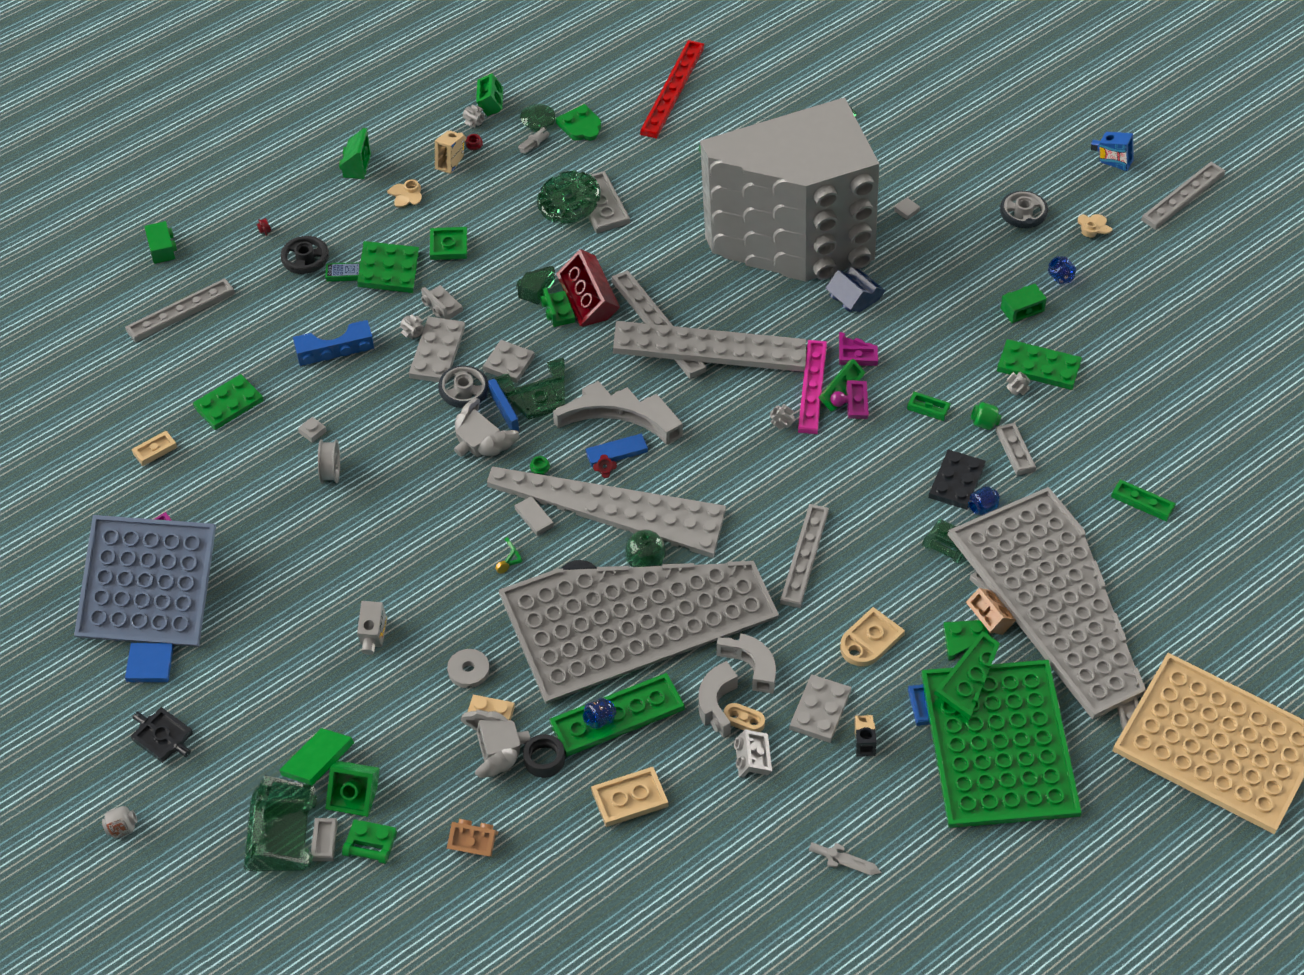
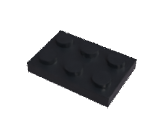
(957, 479)

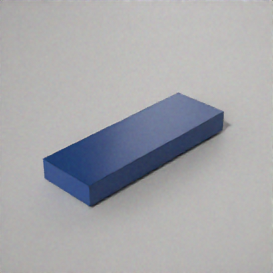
(503, 405)
(618, 449)

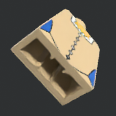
(449, 151)

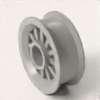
(329, 461)

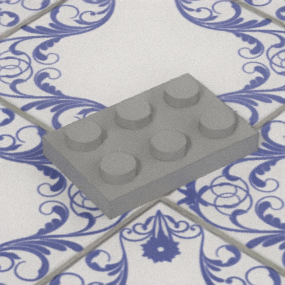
(820, 708)

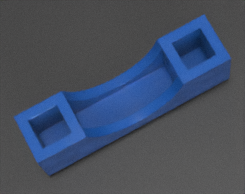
(354, 340)

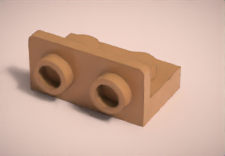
(472, 838)

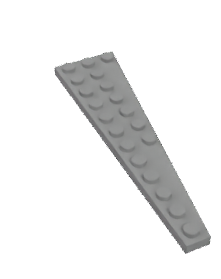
(672, 518)

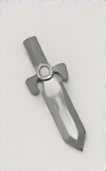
(844, 858)

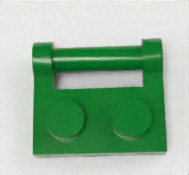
(370, 835)

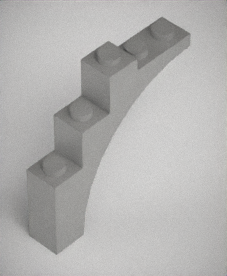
(622, 405)

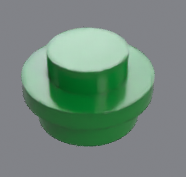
(539, 465)

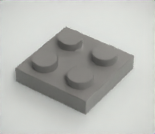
(508, 359)

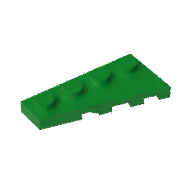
(966, 679)

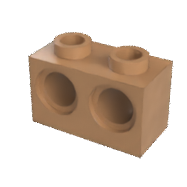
(990, 611)

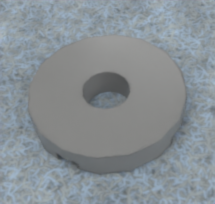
(465, 658)

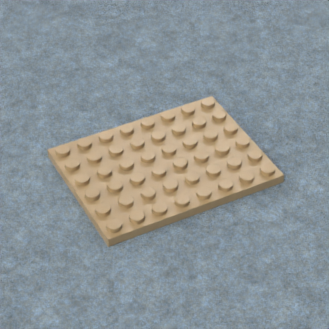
(1217, 742)

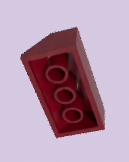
(587, 289)

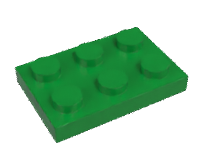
(228, 402)

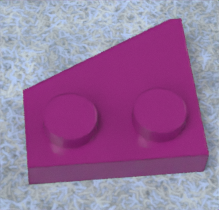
(863, 353)

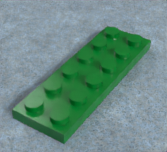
(634, 709)

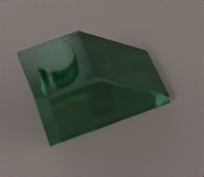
(533, 282)

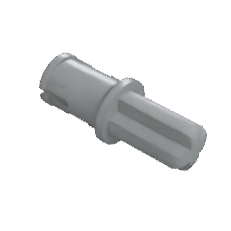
(533, 141)

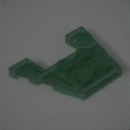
(540, 396)

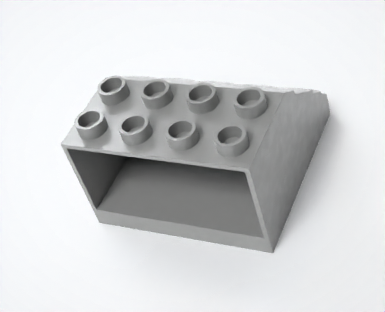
(793, 193)

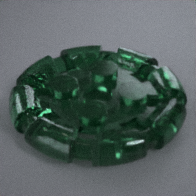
(560, 187)

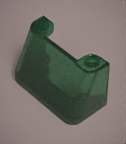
(278, 826)

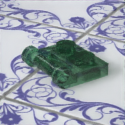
(940, 533)

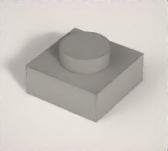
(312, 429)

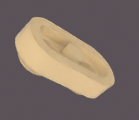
(745, 717)

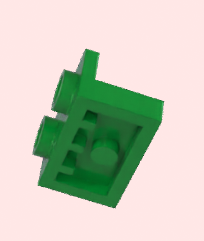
(558, 308)

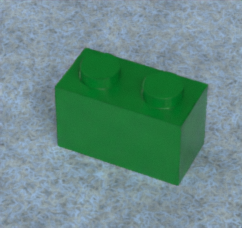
(160, 242)
(1023, 303)

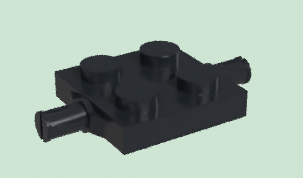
(161, 734)

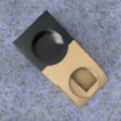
(865, 736)

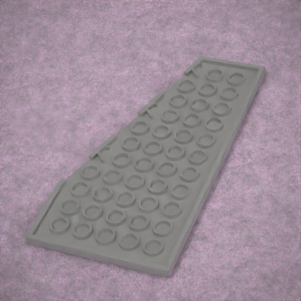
(1052, 586)
(619, 619)

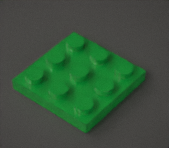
(388, 267)

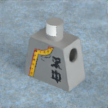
(371, 626)

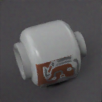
(119, 822)

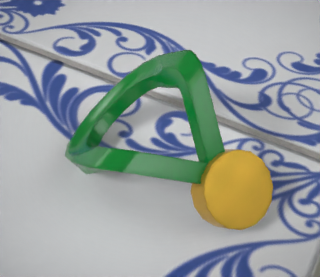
(503, 566)

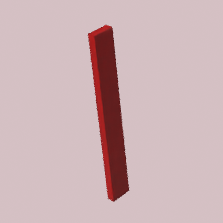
(672, 89)

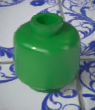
(985, 416)

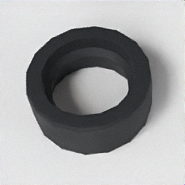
(544, 770)

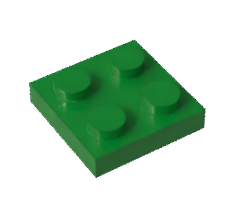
(448, 243)

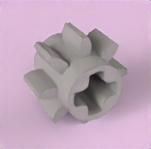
(473, 116)
(411, 326)
(1018, 383)
(782, 416)

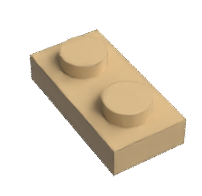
(154, 448)
(489, 704)

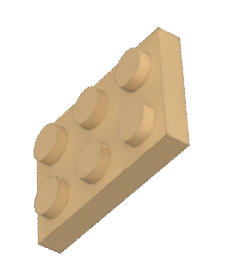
(629, 796)

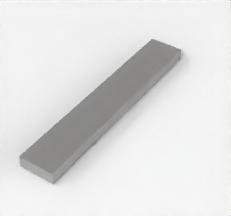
(1183, 195)
(179, 310)
(804, 556)

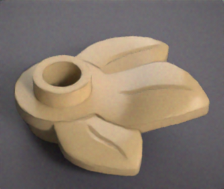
(406, 193)
(1092, 225)

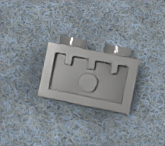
(441, 302)
(753, 753)

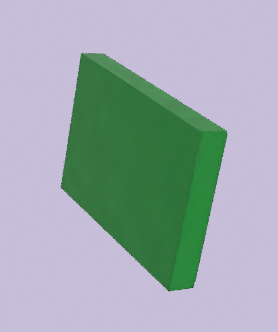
(316, 756)

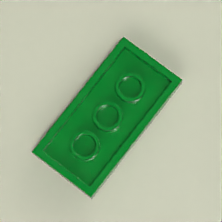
(1039, 364)

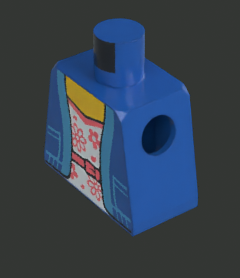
(1115, 149)

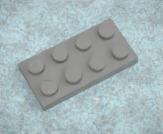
(436, 349)

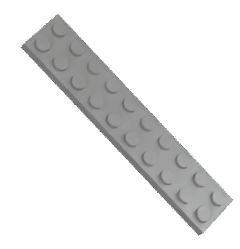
(709, 346)

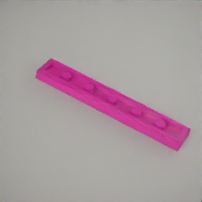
(812, 387)

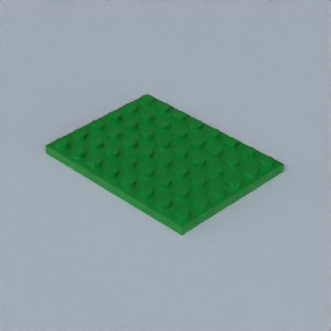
(1009, 755)

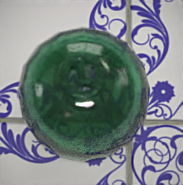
(645, 549)

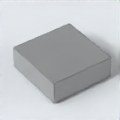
(907, 208)

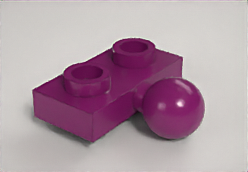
(856, 399)

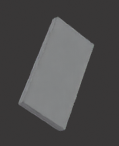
(609, 210)

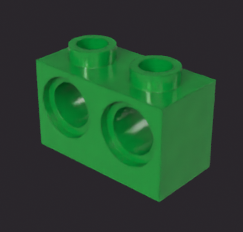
(489, 94)

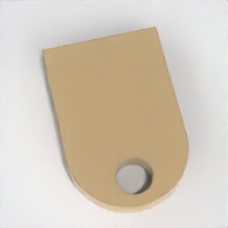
(871, 637)

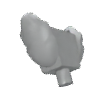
(479, 434)
(497, 741)

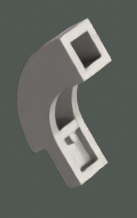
(756, 655)
(713, 686)

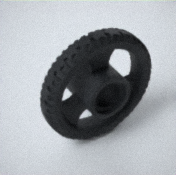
(305, 254)

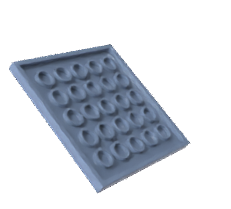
(145, 580)

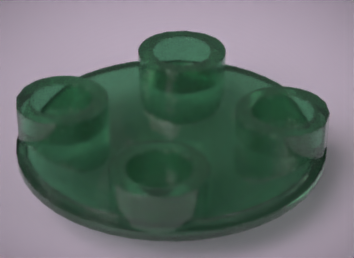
(537, 116)

